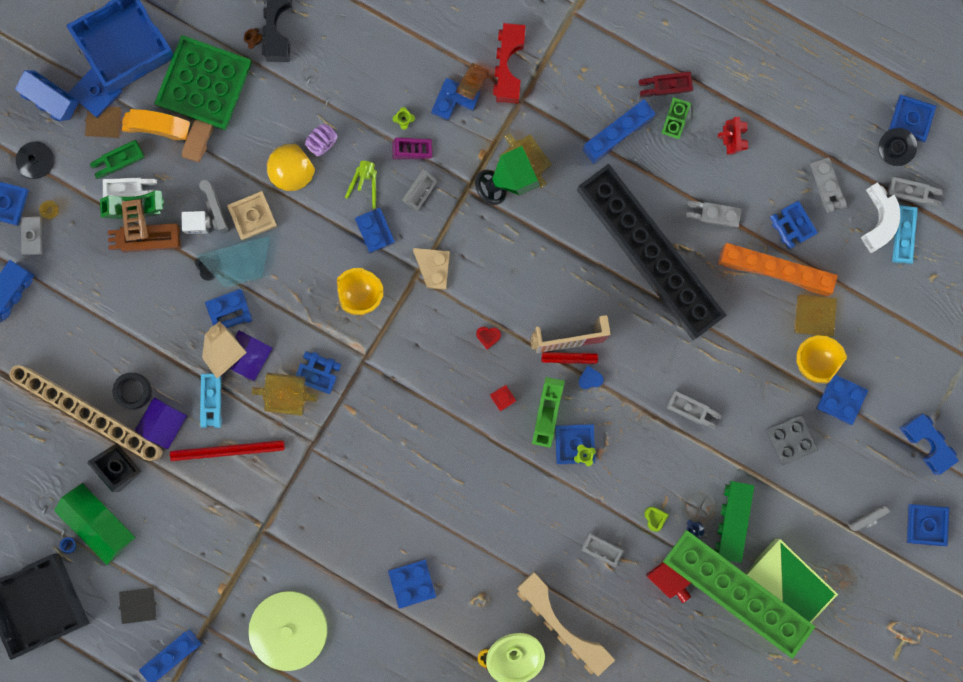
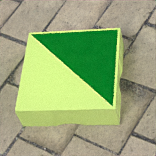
(791, 580)

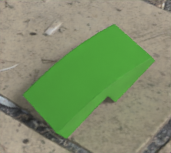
(676, 118)

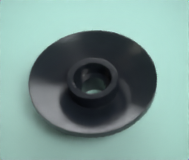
(907, 147)
(40, 166)

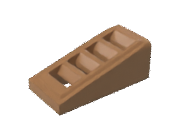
(127, 220)

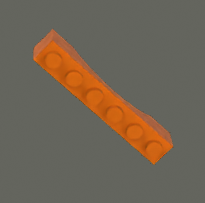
(794, 273)

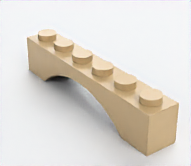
(592, 653)

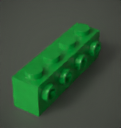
(735, 521)

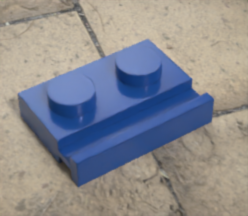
(374, 230)

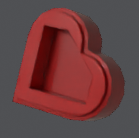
(488, 337)

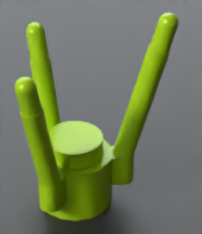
(364, 171)

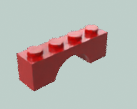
(512, 41)

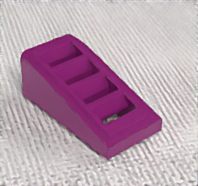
(412, 142)

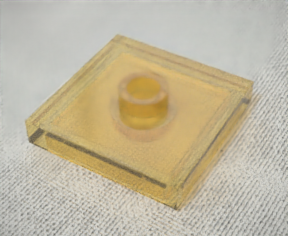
(815, 315)

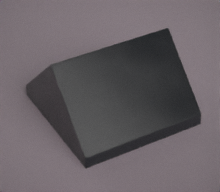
(114, 468)

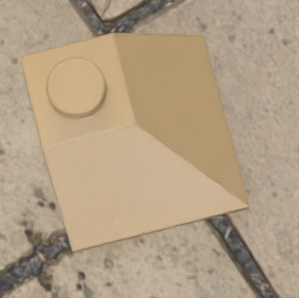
(221, 349)

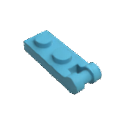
(210, 401)

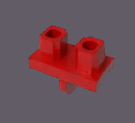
(732, 135)

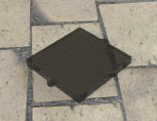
(137, 605)

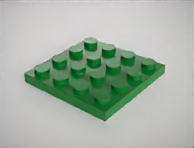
(203, 82)

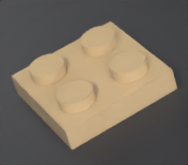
(252, 216)

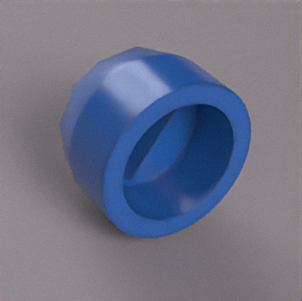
(65, 543)

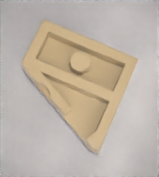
(433, 267)

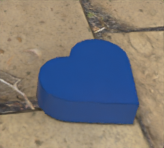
(590, 378)

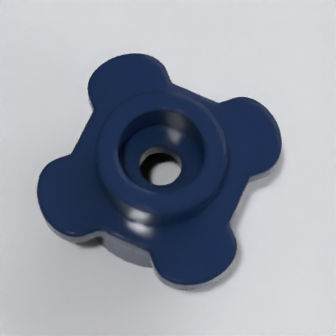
(695, 528)

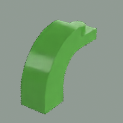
(547, 412)

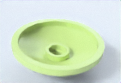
(517, 665)

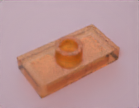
(472, 81)

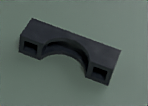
(276, 46)

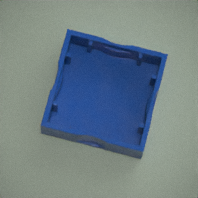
(120, 43)

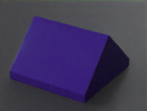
(253, 361)
(160, 423)

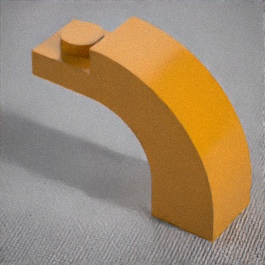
(155, 123)

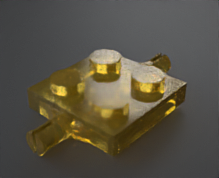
(534, 153)
(284, 394)

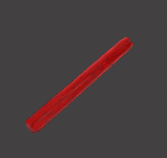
(229, 450)

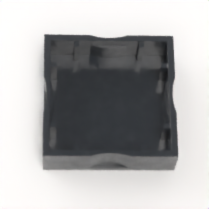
(38, 606)

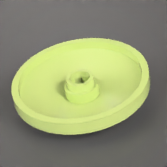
(288, 630)

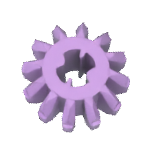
(321, 139)

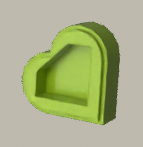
(656, 518)

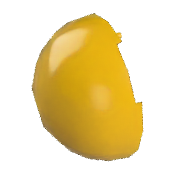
(289, 167)
(359, 291)
(820, 358)

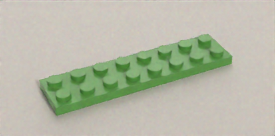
(739, 594)

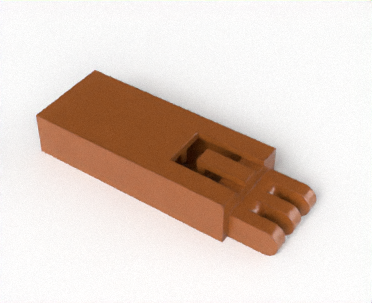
(159, 238)

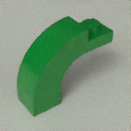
(112, 205)

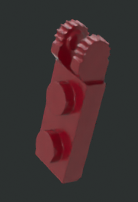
(667, 84)

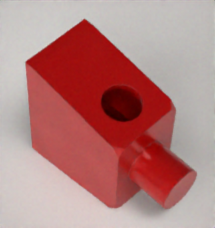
(669, 582)

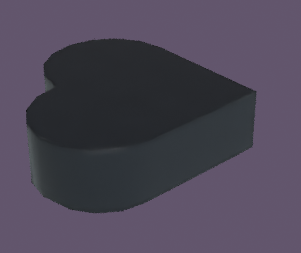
(204, 272)

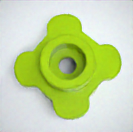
(403, 113)
(588, 459)

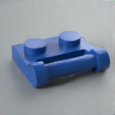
(227, 305)

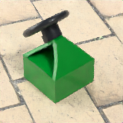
(511, 175)

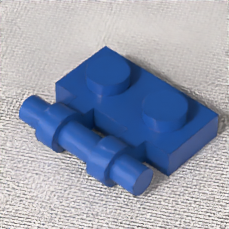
(798, 222)
(315, 378)

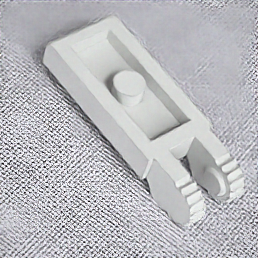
(126, 187)

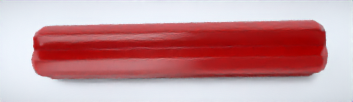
(576, 358)

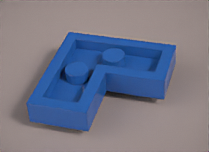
(449, 98)

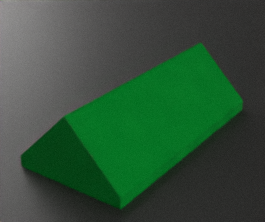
(94, 523)

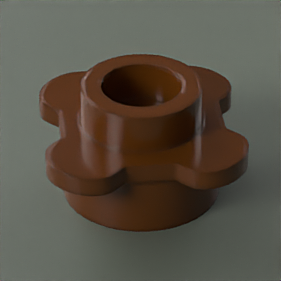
(252, 37)

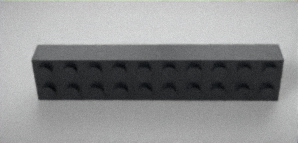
(651, 252)

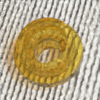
(43, 209)

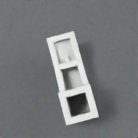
(888, 218)

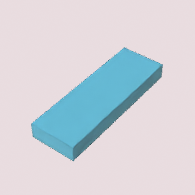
(905, 236)

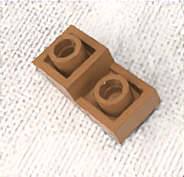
(196, 141)

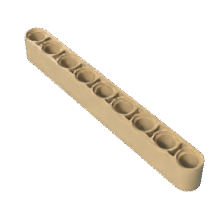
(78, 408)

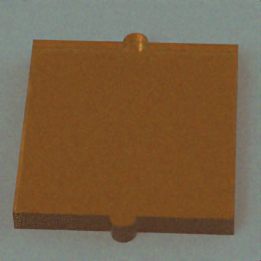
(105, 125)

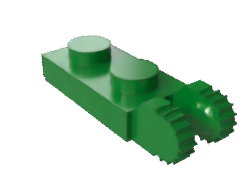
(118, 159)

